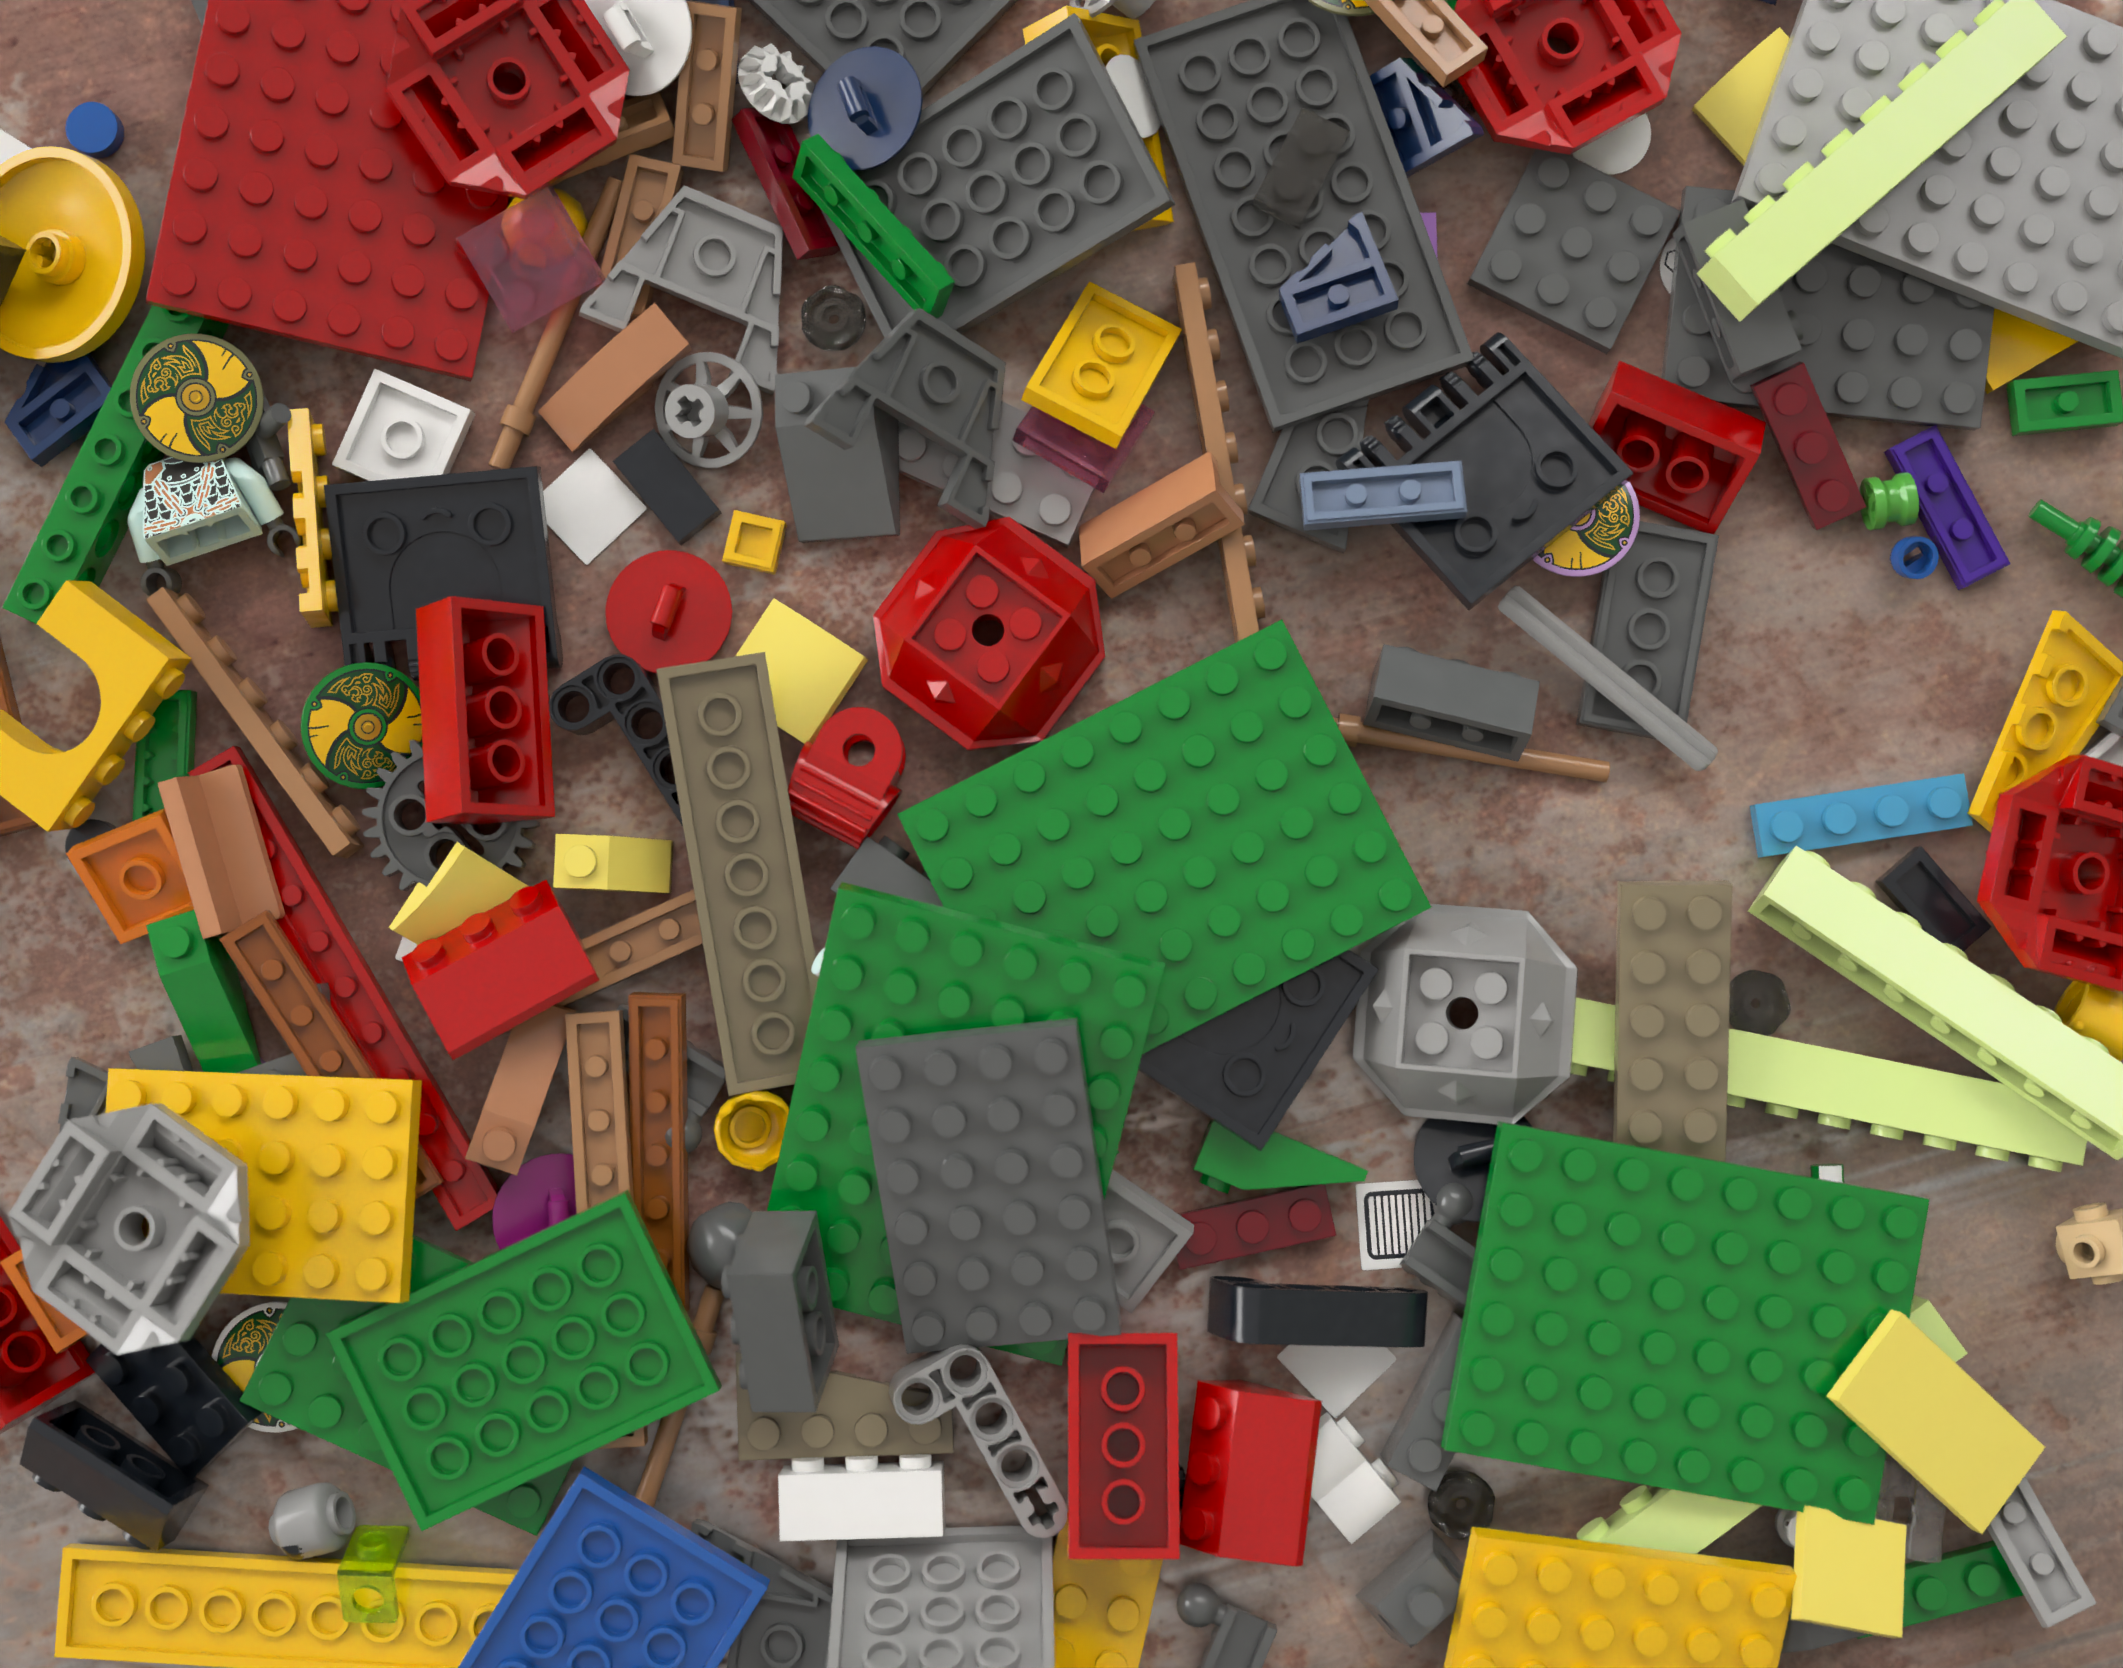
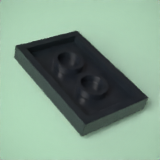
(178, 1399)

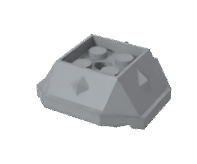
(1523, 1024)
(86, 1218)

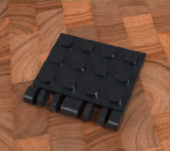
(1525, 468)
(431, 540)
(1259, 1055)

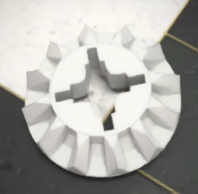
(767, 94)

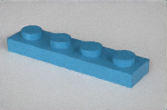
(1861, 815)

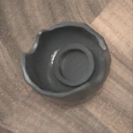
(714, 1239)

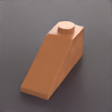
(519, 1091)

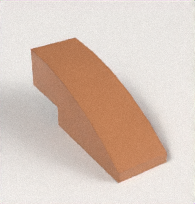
(615, 377)

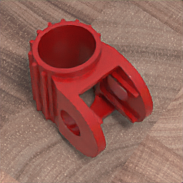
(845, 797)

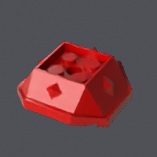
(1568, 100)
(495, 140)
(1002, 690)
(2059, 871)

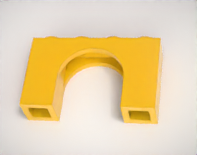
(134, 676)

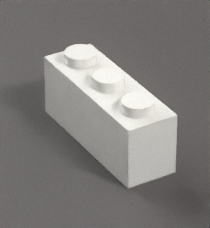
(861, 1498)

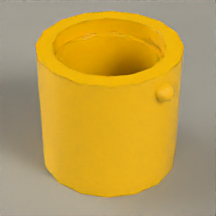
(2094, 1014)

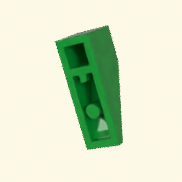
(204, 994)
(1281, 1163)

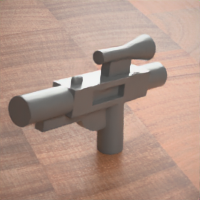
(265, 448)

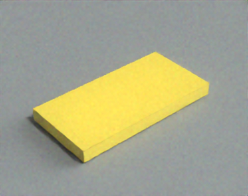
(1936, 1421)

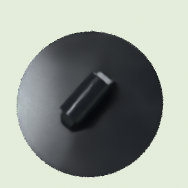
(1456, 1154)

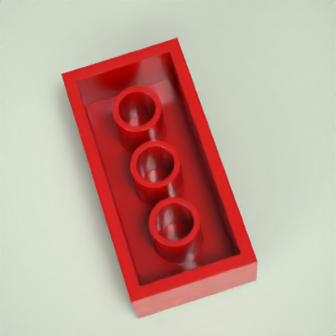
(1123, 1446)

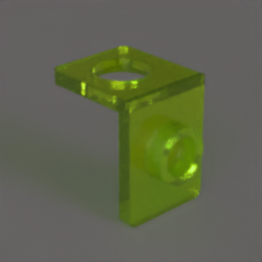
(372, 1564)

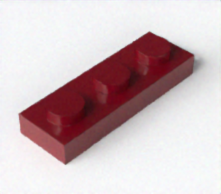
(774, 154)
(1808, 445)
(1257, 1225)

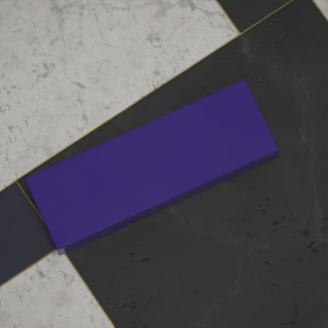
(1949, 508)

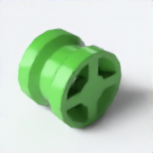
(1889, 501)

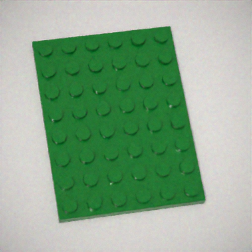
(1185, 830)
(926, 970)
(1677, 1320)

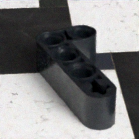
(626, 709)
(1316, 1314)

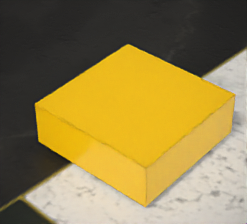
(754, 542)

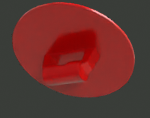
(668, 610)

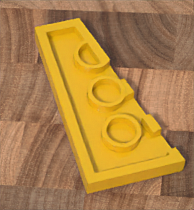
(305, 444)
(2052, 711)

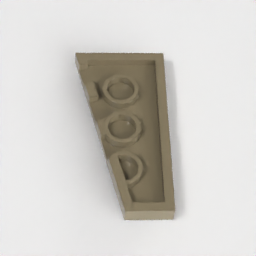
(850, 1420)

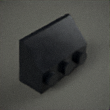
(110, 1474)

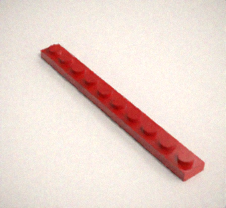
(362, 1005)

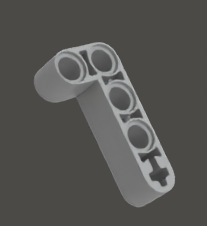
(992, 1440)

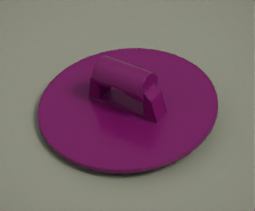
(534, 1198)

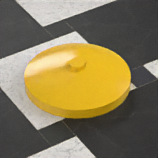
(79, 254)

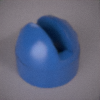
(1918, 565)

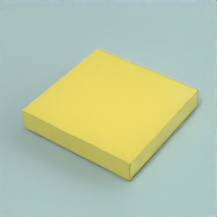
(1849, 1573)

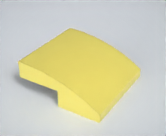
(1739, 98)
(805, 669)
(458, 890)

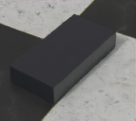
(667, 487)
(1933, 900)

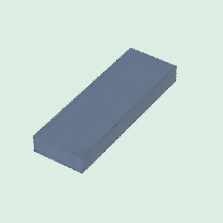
(1382, 495)

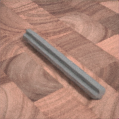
(1608, 678)

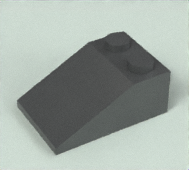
(829, 488)

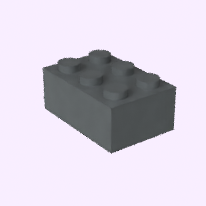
(781, 1311)

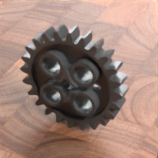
(416, 850)

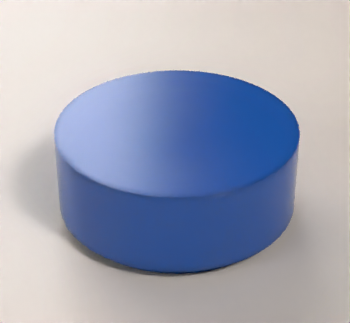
(94, 130)

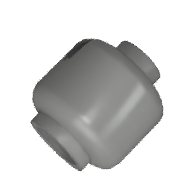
(312, 1520)

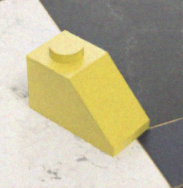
(612, 863)

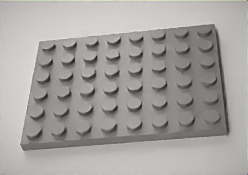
(2013, 204)

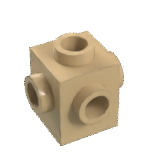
(2092, 1243)

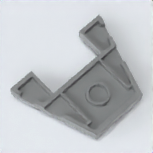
(711, 259)

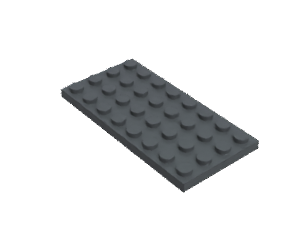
(1226, 105)

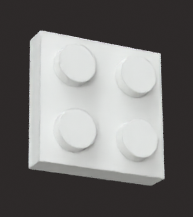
(402, 432)

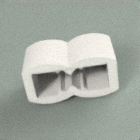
(1346, 1483)

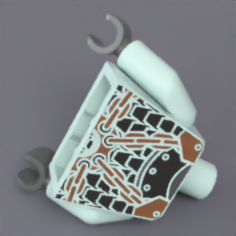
(197, 510)

